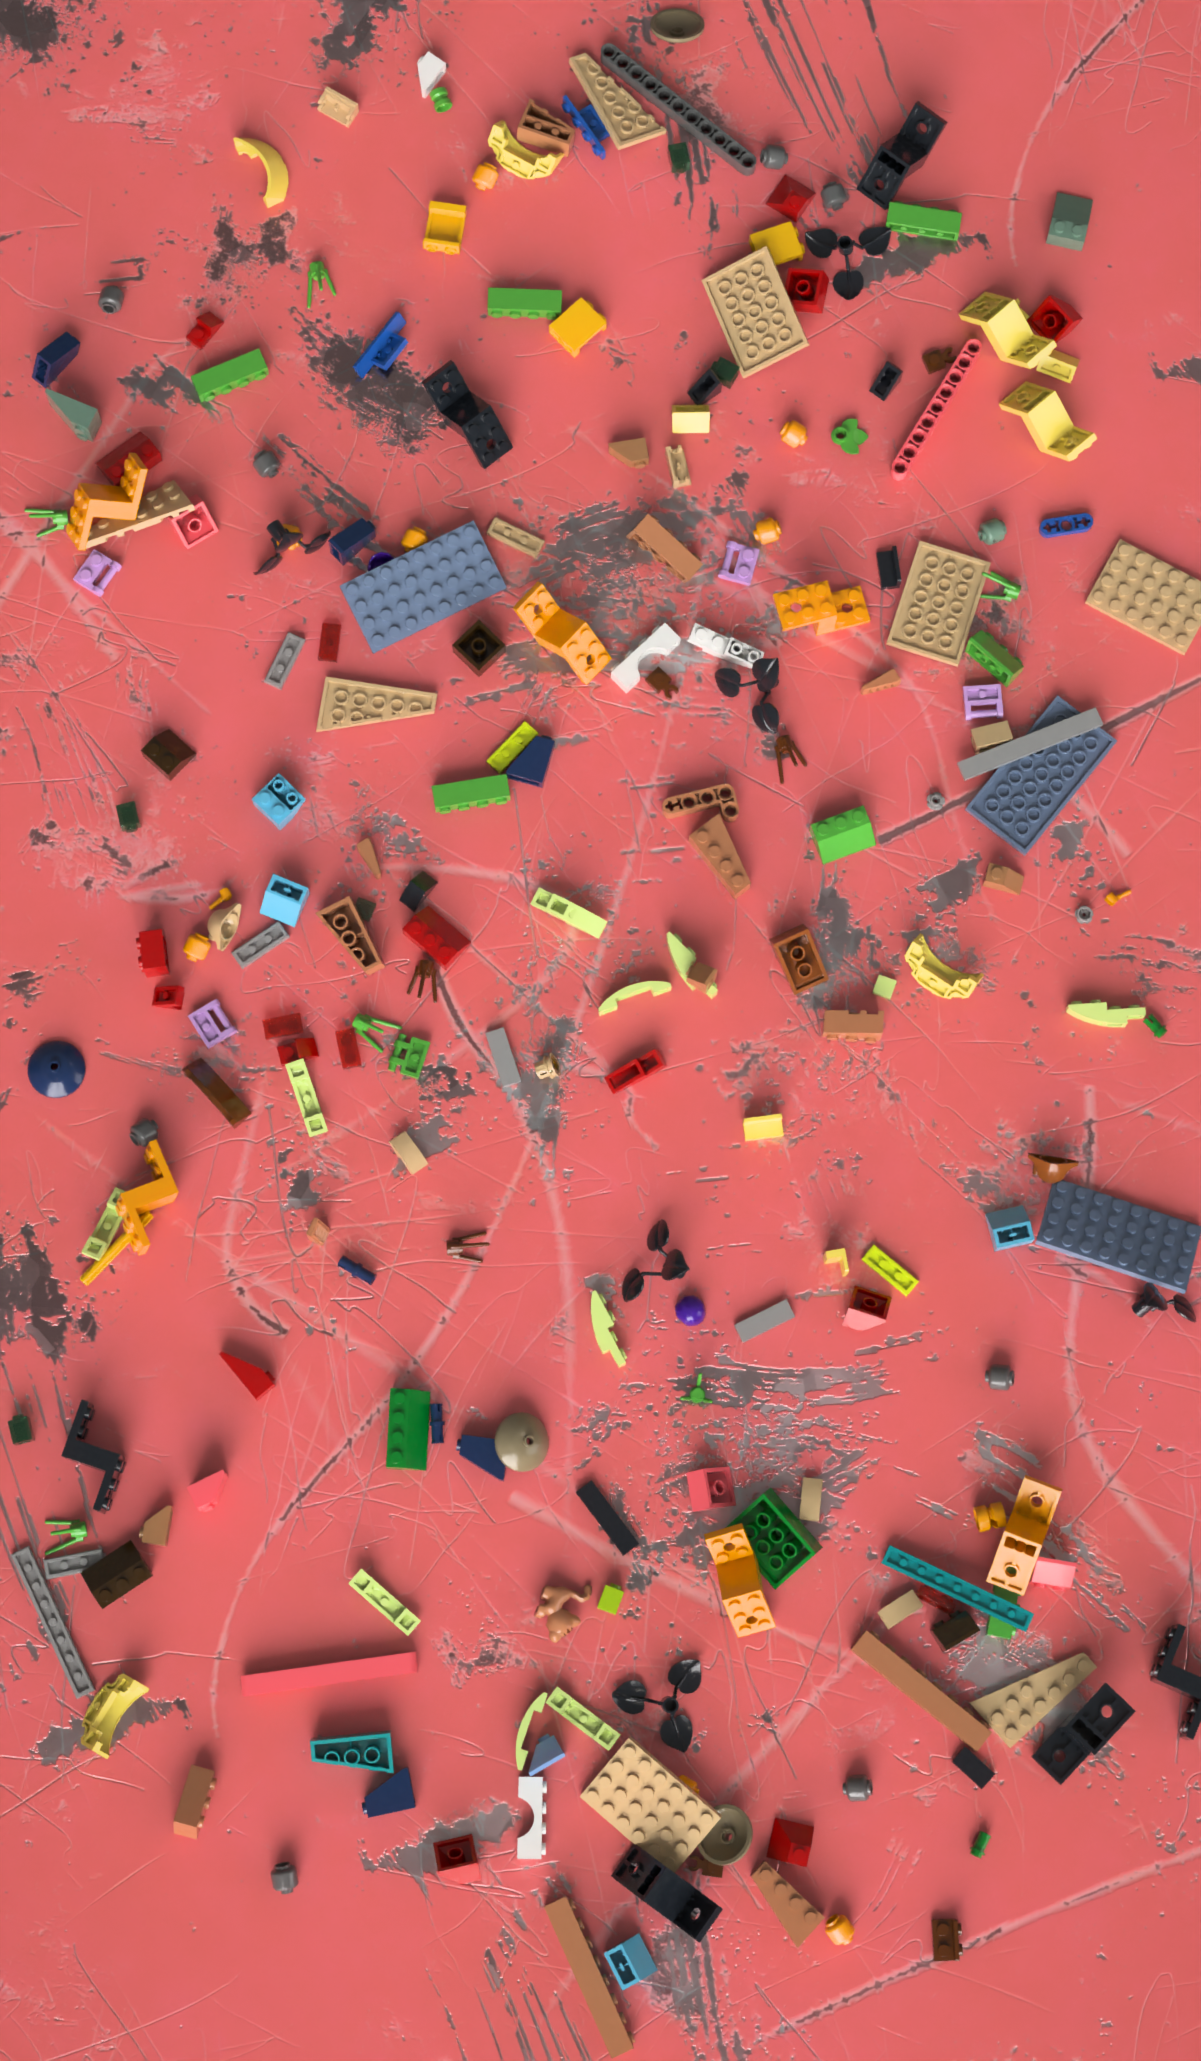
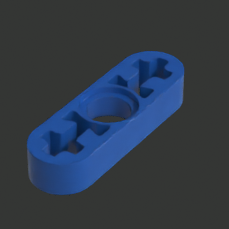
(1061, 532)

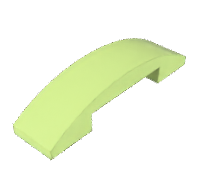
(656, 988)
(306, 1098)
(105, 1229)
(384, 1602)
(583, 1718)
(521, 1754)

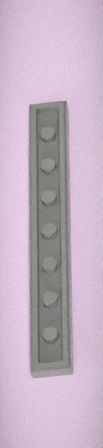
(1029, 744)
(53, 1622)

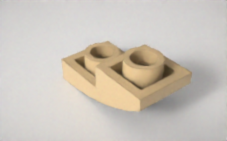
(408, 1152)
(811, 1499)
(900, 1609)

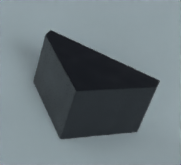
(886, 381)
(706, 388)
(418, 890)

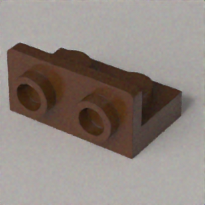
(945, 1940)

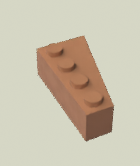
(665, 548)
(720, 855)
(350, 930)
(791, 1908)

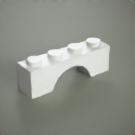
(661, 641)
(531, 1845)

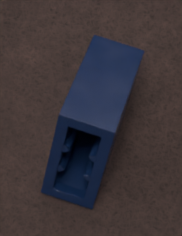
(55, 359)
(351, 540)
(533, 762)
(482, 1454)
(391, 1796)

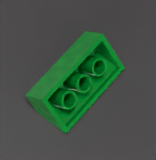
(408, 1429)

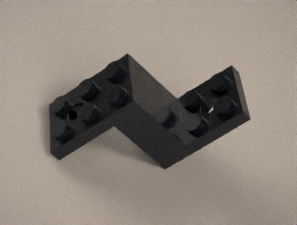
(901, 155)
(467, 414)
(94, 1457)
(1178, 1680)
(1083, 1733)
(667, 1892)

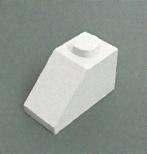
(430, 72)

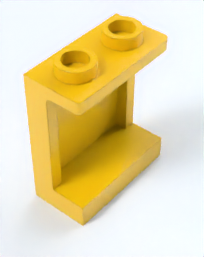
(445, 227)
(781, 242)
(577, 326)

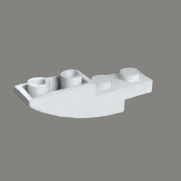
(723, 647)

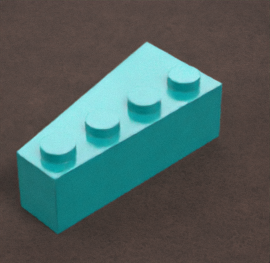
(358, 1750)

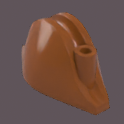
(1051, 1168)

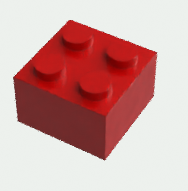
(807, 289)
(153, 953)

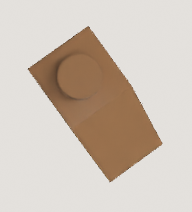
(630, 452)
(1003, 879)
(701, 976)
(157, 1528)

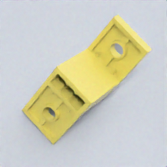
(1007, 330)
(1048, 421)

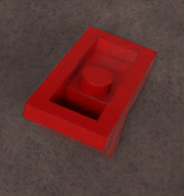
(204, 330)
(169, 997)
(301, 1048)

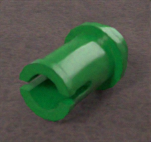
(1157, 1028)
(980, 1845)

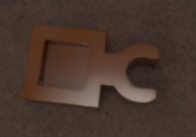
(936, 361)
(660, 681)
(707, 1867)

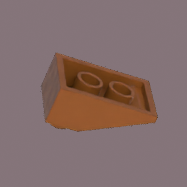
(799, 959)

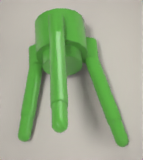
(318, 273)
(59, 517)
(1011, 589)
(363, 1023)
(697, 1393)
(77, 1530)

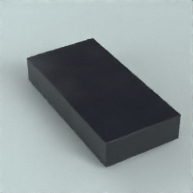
(973, 1767)

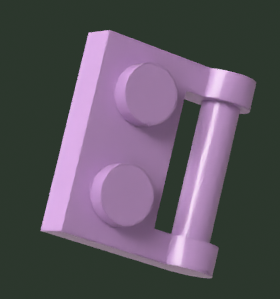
(744, 566)
(93, 569)
(982, 695)
(206, 1026)

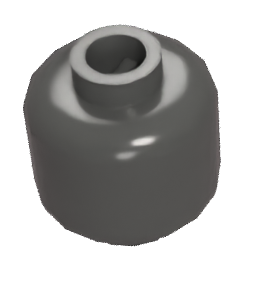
(773, 157)
(833, 196)
(111, 299)
(266, 464)
(144, 1132)
(1000, 1377)
(858, 1787)
(284, 1877)

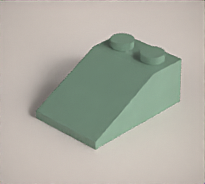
(1069, 221)
(78, 416)

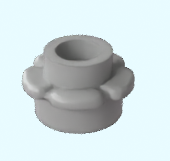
(935, 796)
(1086, 910)

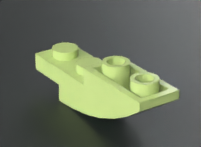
(569, 912)
(683, 959)
(1097, 1013)
(603, 1321)

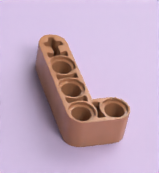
(699, 805)

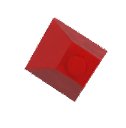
(790, 198)
(1054, 319)
(866, 1309)
(790, 1842)
(457, 1859)

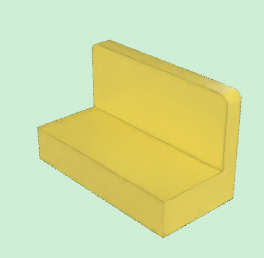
(1058, 366)
(690, 418)
(763, 1127)
(837, 1255)

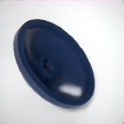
(65, 1078)

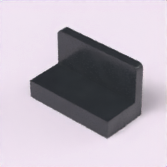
(888, 569)

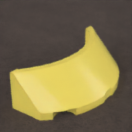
(517, 158)
(275, 167)
(937, 976)
(106, 1712)

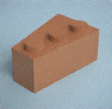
(545, 131)
(853, 1025)
(194, 1801)

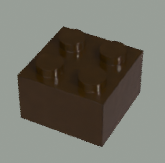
(479, 648)

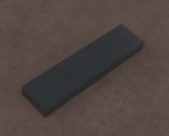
(607, 1518)

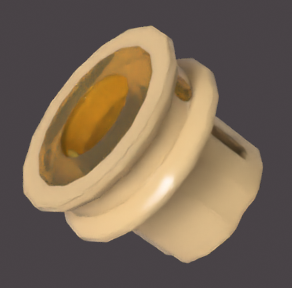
(548, 1067)

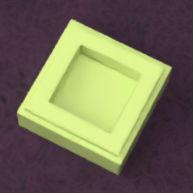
(884, 987)

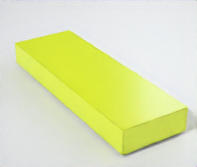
(512, 747)
(890, 1270)

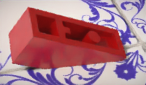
(252, 1377)

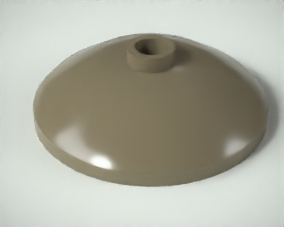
(677, 25)
(512, 1442)
(716, 1845)

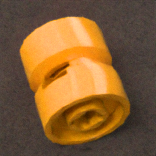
(989, 1516)

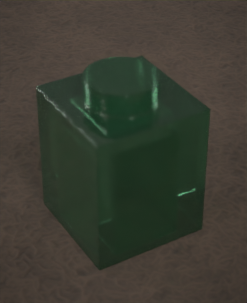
(678, 157)
(726, 371)
(128, 817)
(21, 1429)

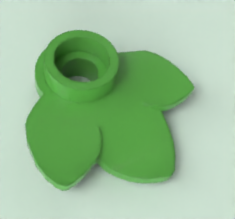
(851, 436)

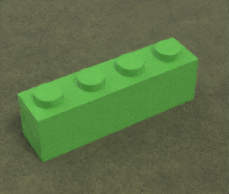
(923, 220)
(524, 303)
(230, 375)
(471, 793)
(995, 1626)

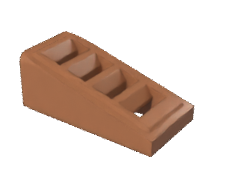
(886, 680)
(367, 853)
(318, 1232)

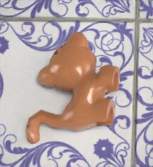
(560, 1620)

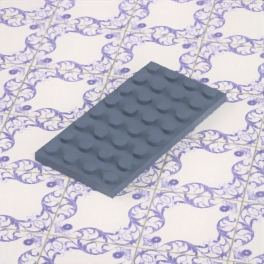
(423, 587)
(1033, 790)
(1119, 1235)

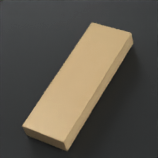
(515, 537)

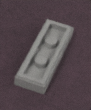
(284, 661)
(260, 945)
(503, 1057)
(764, 1321)
(71, 1563)

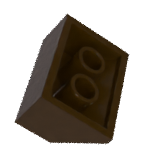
(116, 1574)

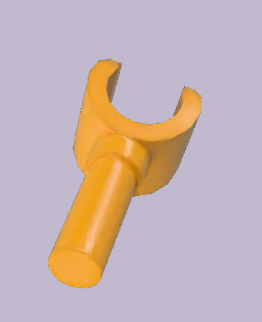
(225, 896)
(1111, 899)

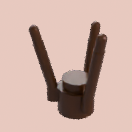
(786, 746)
(424, 971)
(455, 1246)

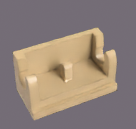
(338, 107)
(677, 466)
(990, 736)

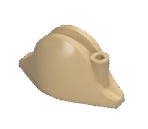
(223, 925)

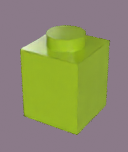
(610, 1598)

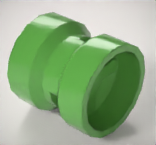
(440, 98)

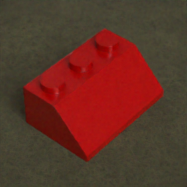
(113, 464)
(436, 937)

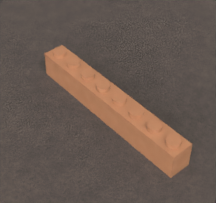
(921, 1691)
(588, 1976)

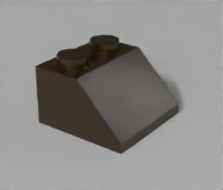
(168, 753)
(954, 1630)

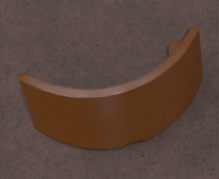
(217, 1092)

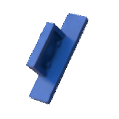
(590, 125)
(384, 347)

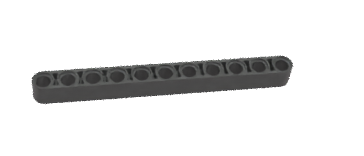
(680, 117)

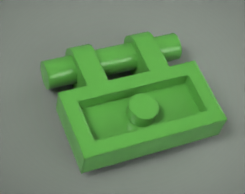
(414, 1058)

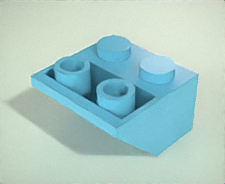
(278, 801)
(284, 900)
(1009, 1228)
(630, 1961)

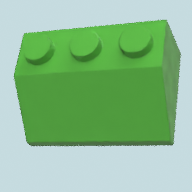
(994, 657)
(842, 834)

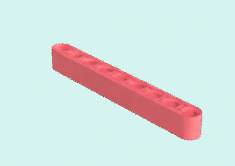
(934, 417)
(329, 1674)

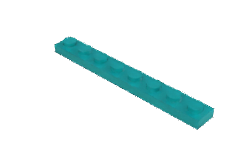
(957, 1588)

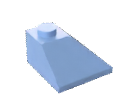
(545, 1754)

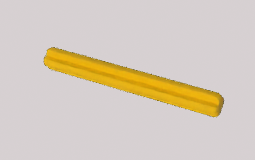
(98, 1266)

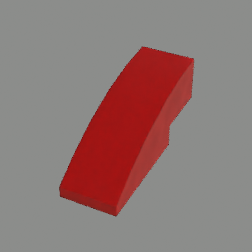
(635, 1071)

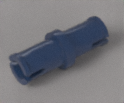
(357, 1270)
(436, 1423)

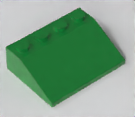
(776, 1537)

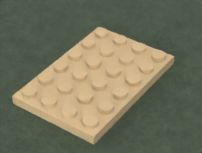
(755, 312)
(1149, 597)
(938, 603)
(650, 1805)

